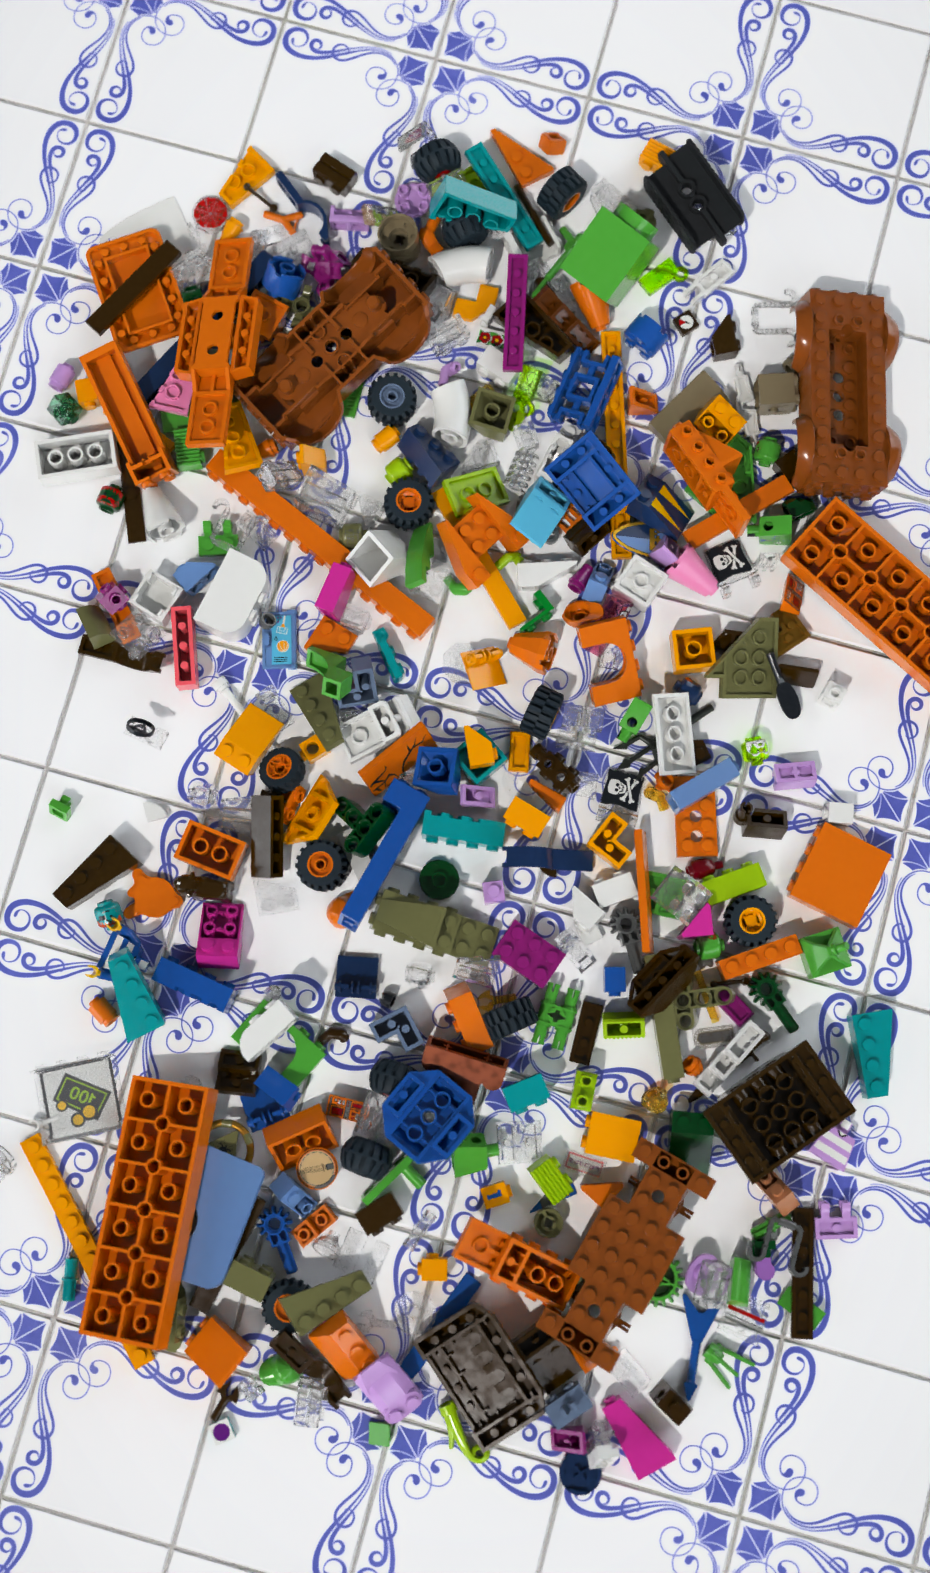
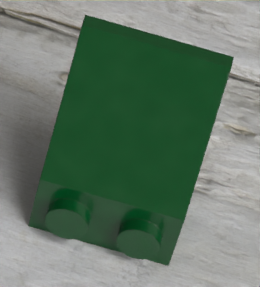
(690, 1139)

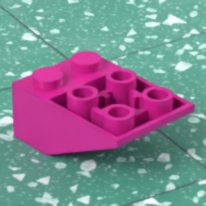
(220, 936)

